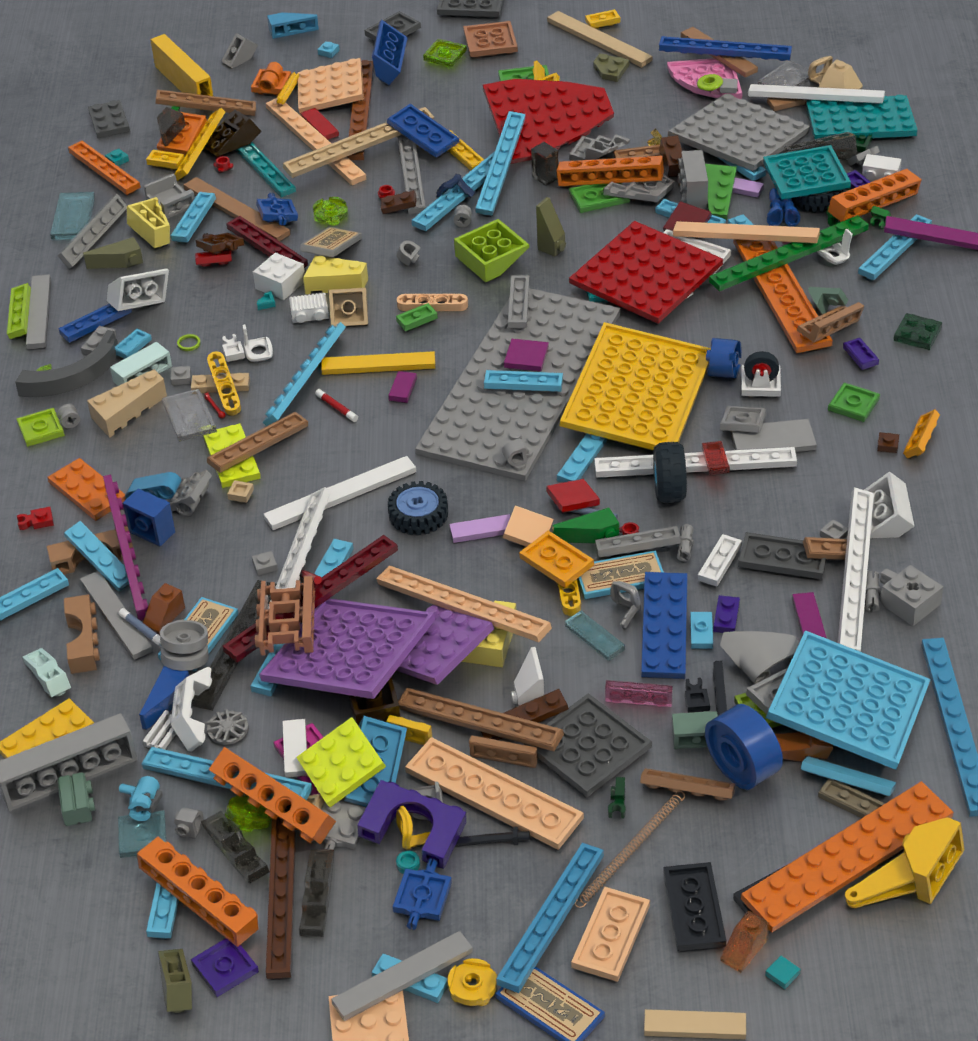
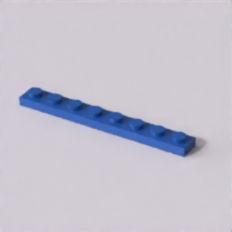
(726, 48)

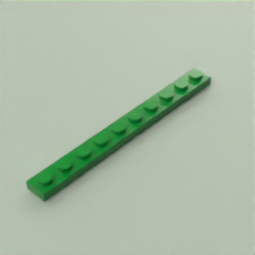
(785, 254)

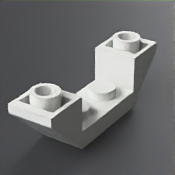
(189, 730)

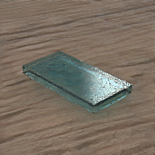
(72, 214)

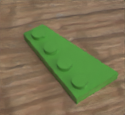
(720, 188)

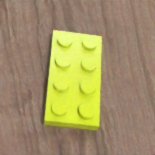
(243, 471)

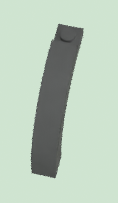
(72, 376)

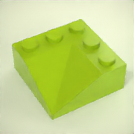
(489, 249)

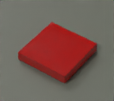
(573, 495)

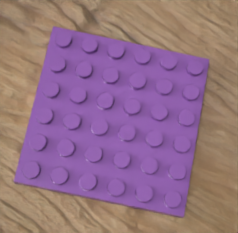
(353, 648)

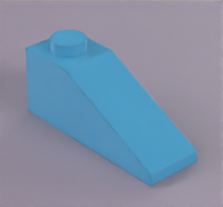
(291, 23)

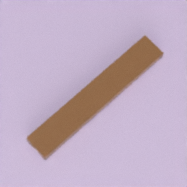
(737, 63)
(205, 102)
(257, 442)

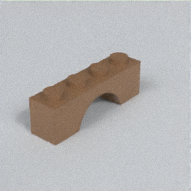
(67, 557)
(82, 651)

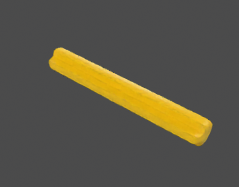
(287, 88)

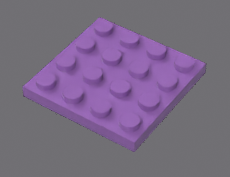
(444, 644)

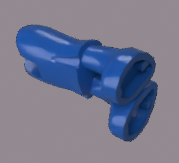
(778, 206)

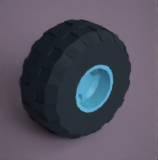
(669, 472)

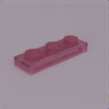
(638, 693)

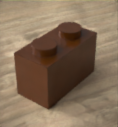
(670, 150)

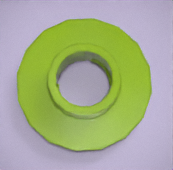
(709, 82)

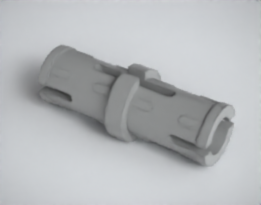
(687, 542)
(872, 591)

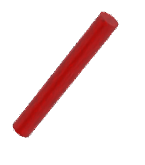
(316, 579)

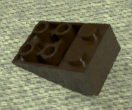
(232, 134)

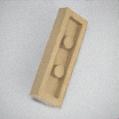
(206, 383)

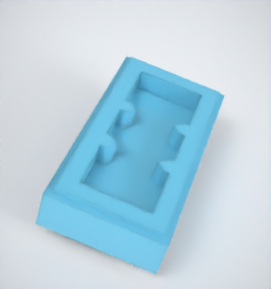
(132, 343)
(701, 630)

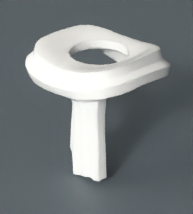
(842, 250)
(250, 344)

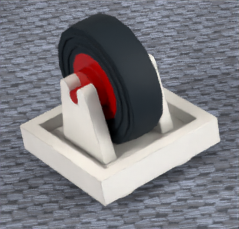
(761, 375)

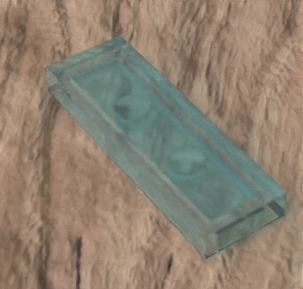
(595, 635)

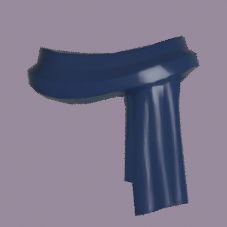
(451, 184)

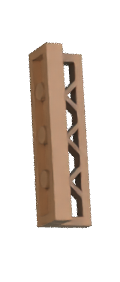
(831, 322)

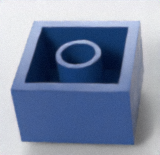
(149, 517)

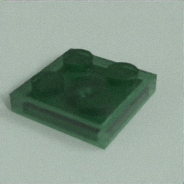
(917, 331)

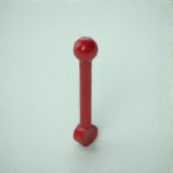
(221, 414)

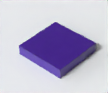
(224, 966)

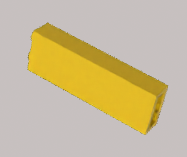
(180, 67)

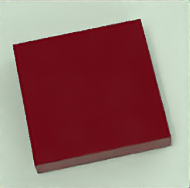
(687, 213)

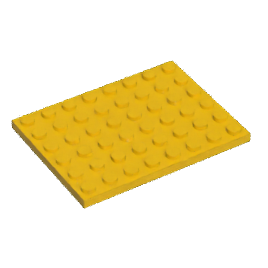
(636, 387)

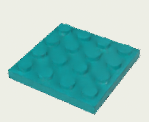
(806, 172)

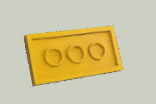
(53, 724)

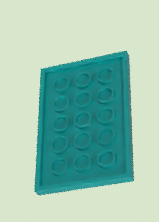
(882, 120)

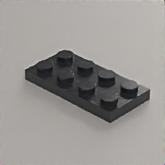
(694, 906)

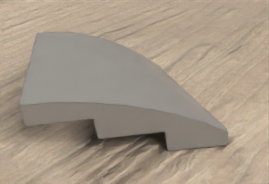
(594, 148)

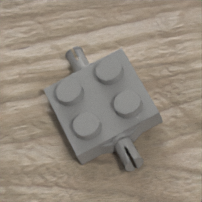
(345, 830)

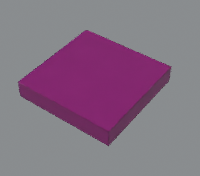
(526, 355)

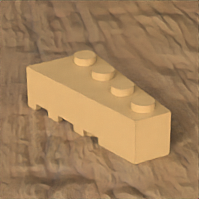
(122, 403)

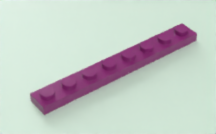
(127, 553)

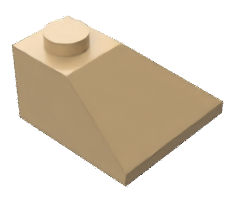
(840, 76)

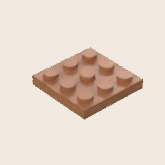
(490, 39)

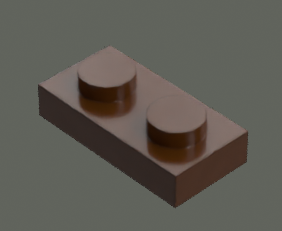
(398, 202)

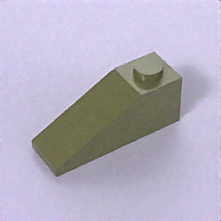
(549, 229)
(115, 255)
(175, 980)

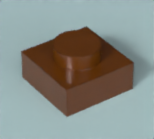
(888, 442)

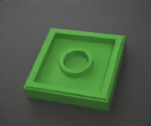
(854, 402)

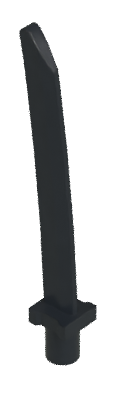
(514, 836)

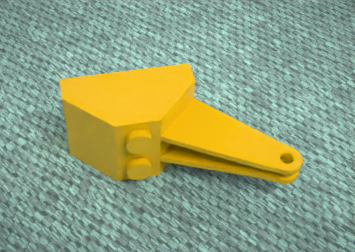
(923, 867)

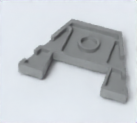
(646, 190)

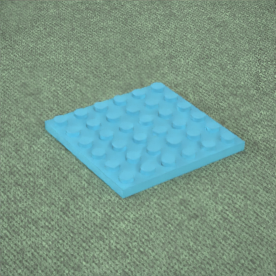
(849, 699)

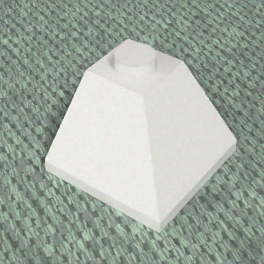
(529, 681)

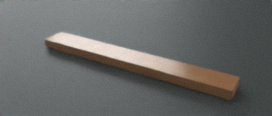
(236, 208)
(481, 719)

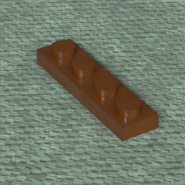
(537, 709)

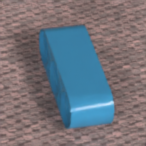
(159, 485)

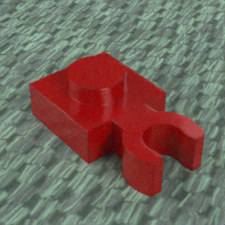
(38, 519)

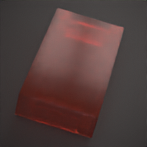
(715, 458)

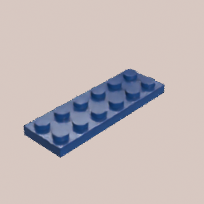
(664, 625)

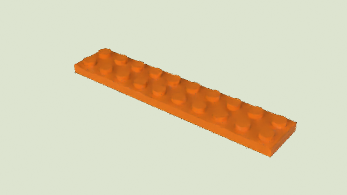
(783, 296)
(843, 857)

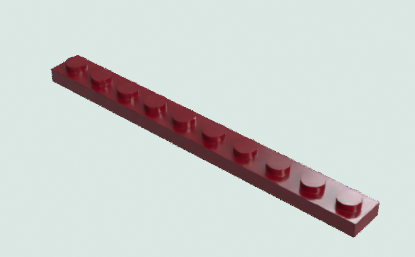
(331, 584)

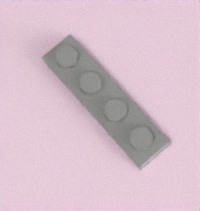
(518, 301)
(638, 541)

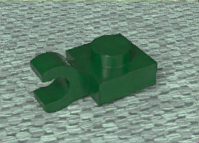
(618, 795)

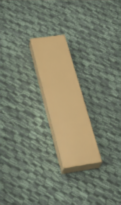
(695, 1024)

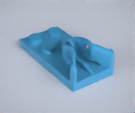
(388, 743)

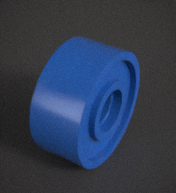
(743, 746)

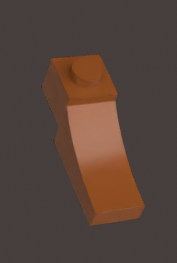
(799, 745)

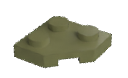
(610, 67)

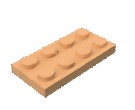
(610, 934)

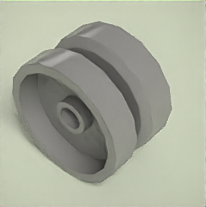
(184, 645)

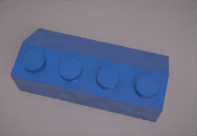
(388, 52)

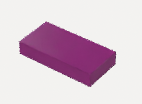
(402, 386)

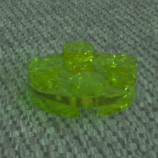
(330, 210)
(246, 815)

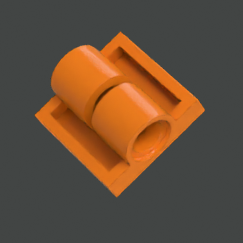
(270, 79)

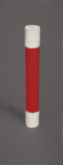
(336, 405)

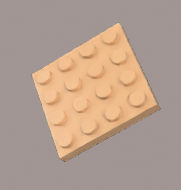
(330, 85)

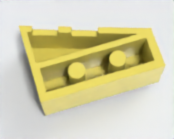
(149, 222)
(333, 274)

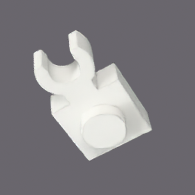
(232, 349)

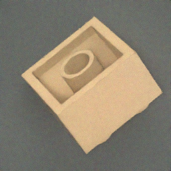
(348, 306)

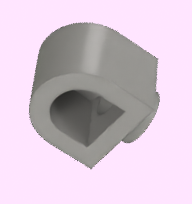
(408, 252)
(515, 452)
(188, 822)

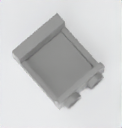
(170, 195)

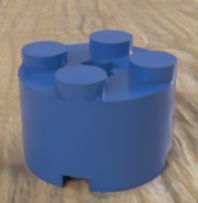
(724, 358)

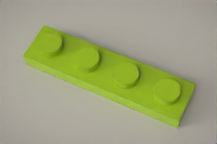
(18, 311)

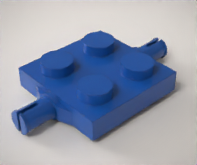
(277, 209)
(422, 894)

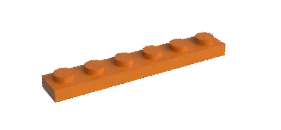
(104, 167)

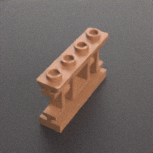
(282, 630)

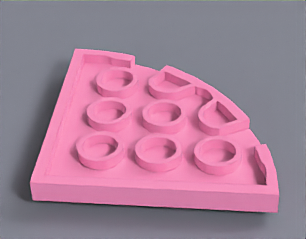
(689, 71)

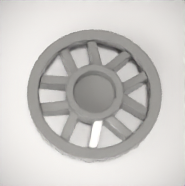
(227, 727)

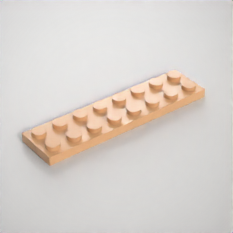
(495, 793)

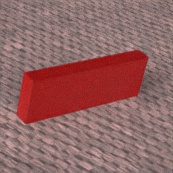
(320, 123)

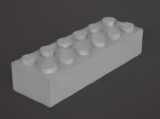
(87, 750)

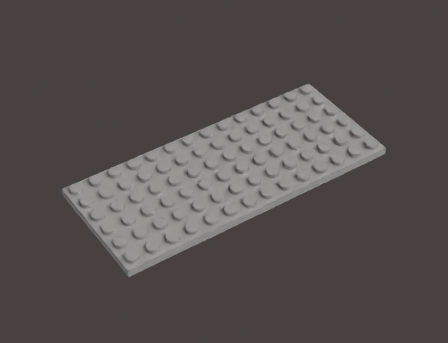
(480, 421)

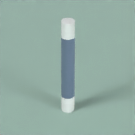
(140, 626)

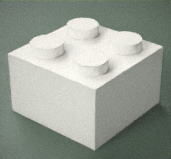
(279, 275)

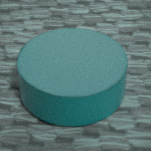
(407, 860)

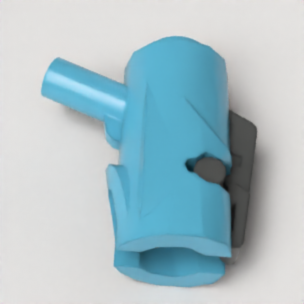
(143, 797)

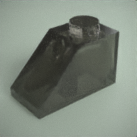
(170, 124)

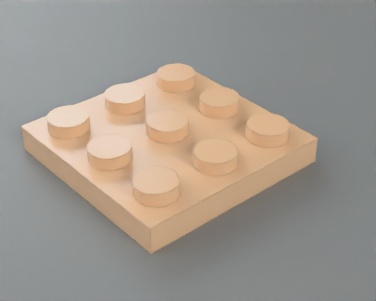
(378, 1023)

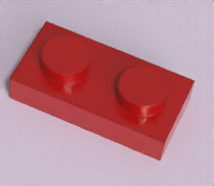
(207, 258)

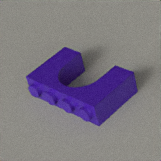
(446, 819)

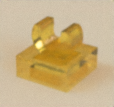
(657, 138)

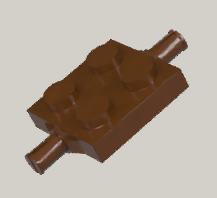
(219, 242)

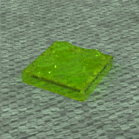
(444, 52)

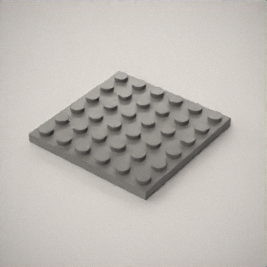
(739, 131)

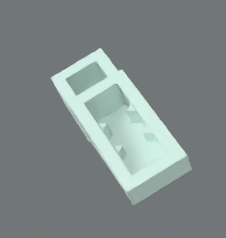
(47, 672)

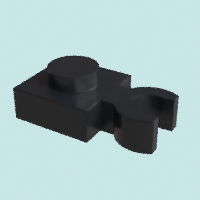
(696, 697)

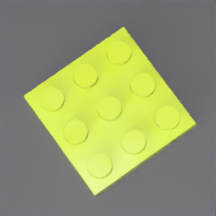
(341, 762)

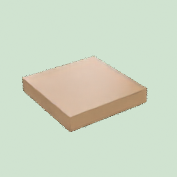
(526, 526)

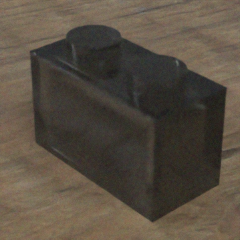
(544, 163)

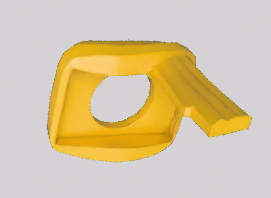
(405, 826)

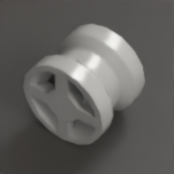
(464, 211)
(68, 416)

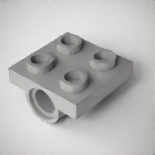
(190, 493)

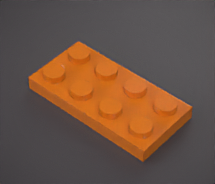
(84, 488)

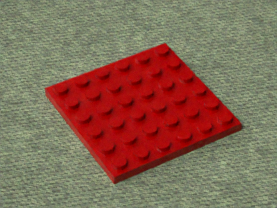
(646, 271)

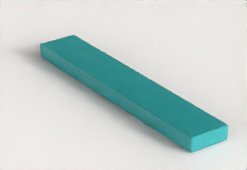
(267, 170)

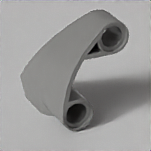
(758, 651)

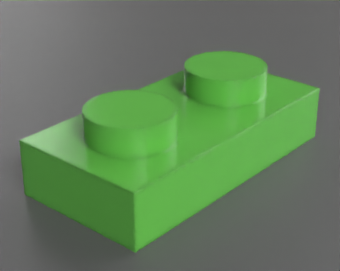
(416, 317)

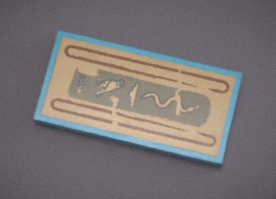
(627, 569)
(215, 617)

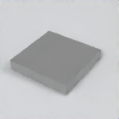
(743, 419)

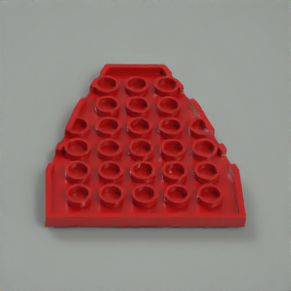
(552, 109)

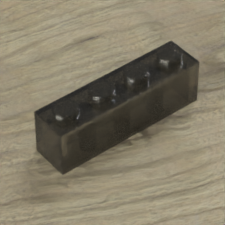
(843, 145)

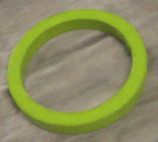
(188, 348)

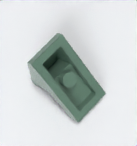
(827, 296)

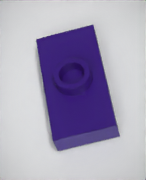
(861, 353)

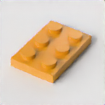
(556, 559)

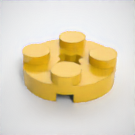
(472, 994)

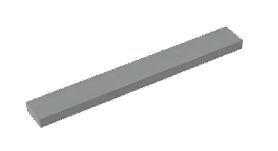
(411, 172)

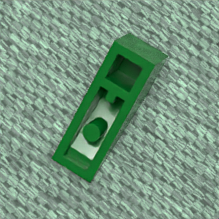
(588, 527)

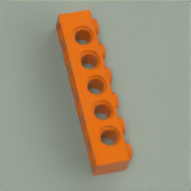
(610, 170)
(876, 193)
(229, 763)
(198, 891)

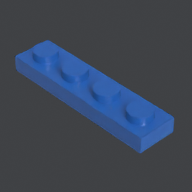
(90, 322)

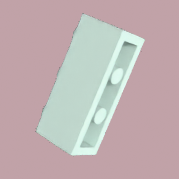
(143, 361)

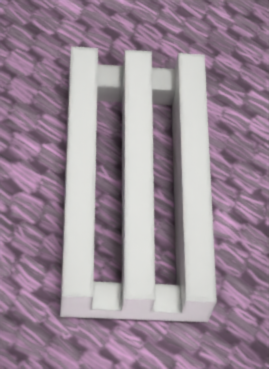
(158, 731)

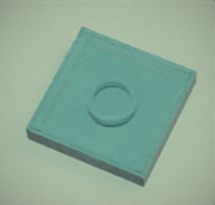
(137, 834)

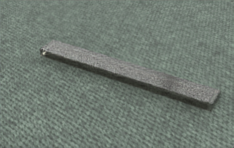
(224, 665)

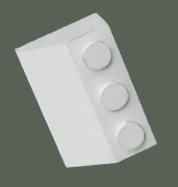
(138, 290)
(890, 508)

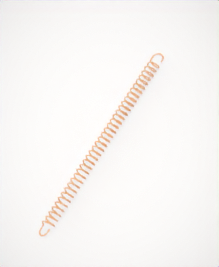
(630, 850)

